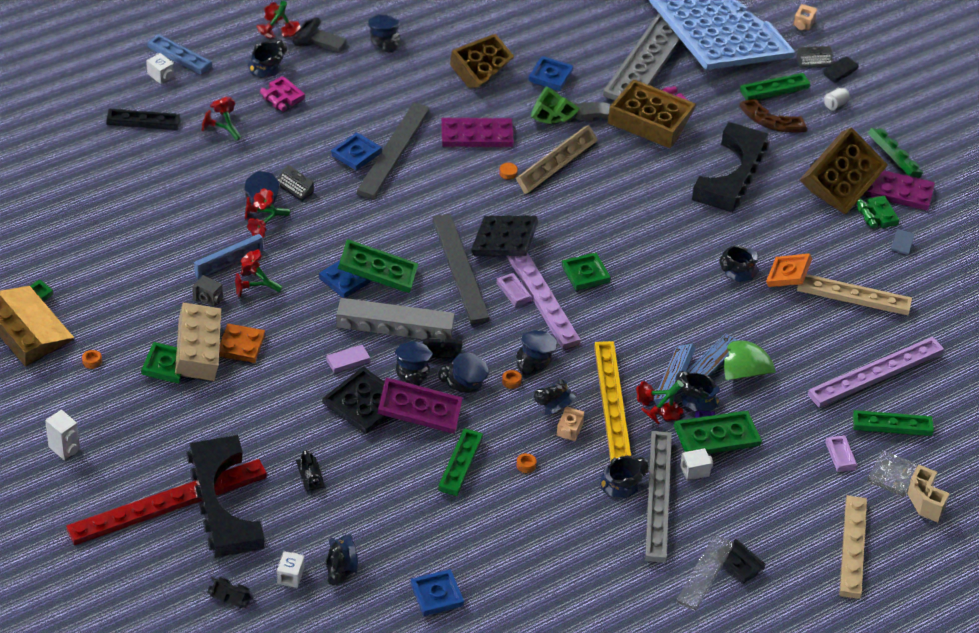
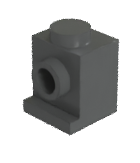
(207, 291)

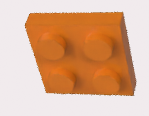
(789, 270)
(241, 343)

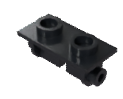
(449, 349)
(310, 472)
(238, 594)

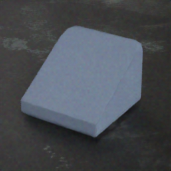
(902, 241)

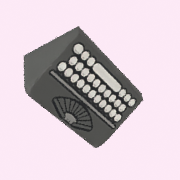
(814, 56)
(295, 183)

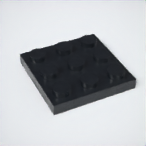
(504, 235)
(358, 400)

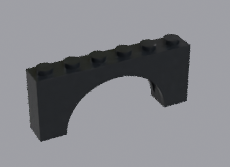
(727, 190)
(226, 532)

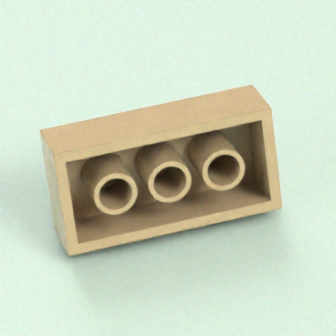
(198, 341)

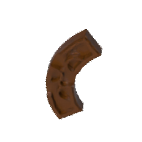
(781, 123)

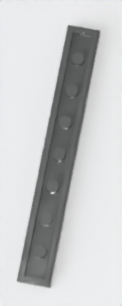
(393, 151)
(460, 269)

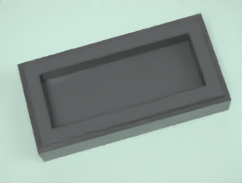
(328, 40)

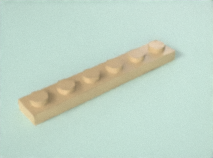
(556, 159)
(856, 294)
(853, 547)

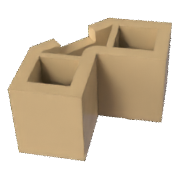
(927, 500)

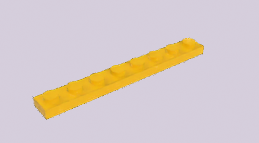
(612, 399)

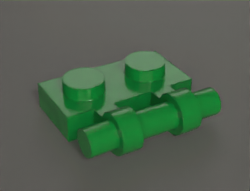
(881, 210)

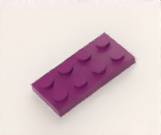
(477, 132)
(902, 190)
(420, 405)

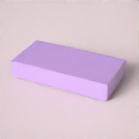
(514, 289)
(348, 358)
(841, 453)

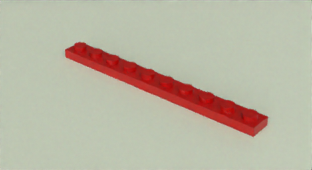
(161, 503)

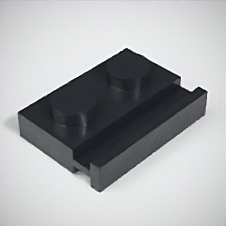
(742, 562)

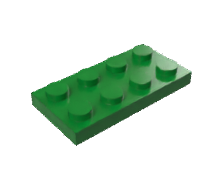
(378, 266)
(718, 432)

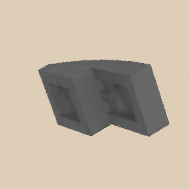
(589, 110)

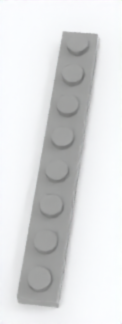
(658, 497)

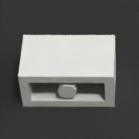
(62, 434)

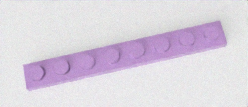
(545, 301)
(875, 372)

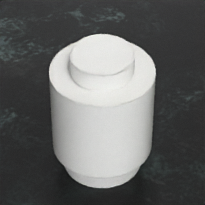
(836, 98)

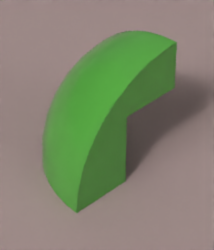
(553, 108)
(746, 360)

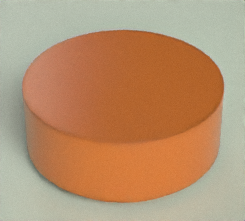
(508, 171)
(91, 359)
(511, 379)
(526, 463)

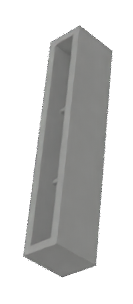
(394, 319)

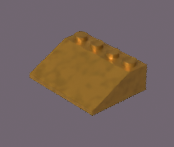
(650, 113)
(844, 171)
(30, 325)

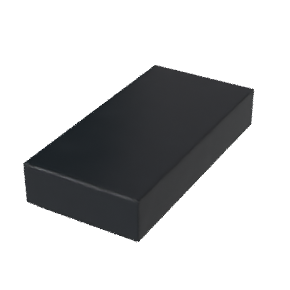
(307, 31)
(840, 69)

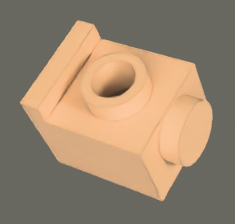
(804, 22)
(570, 423)

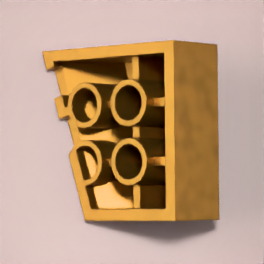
(480, 60)

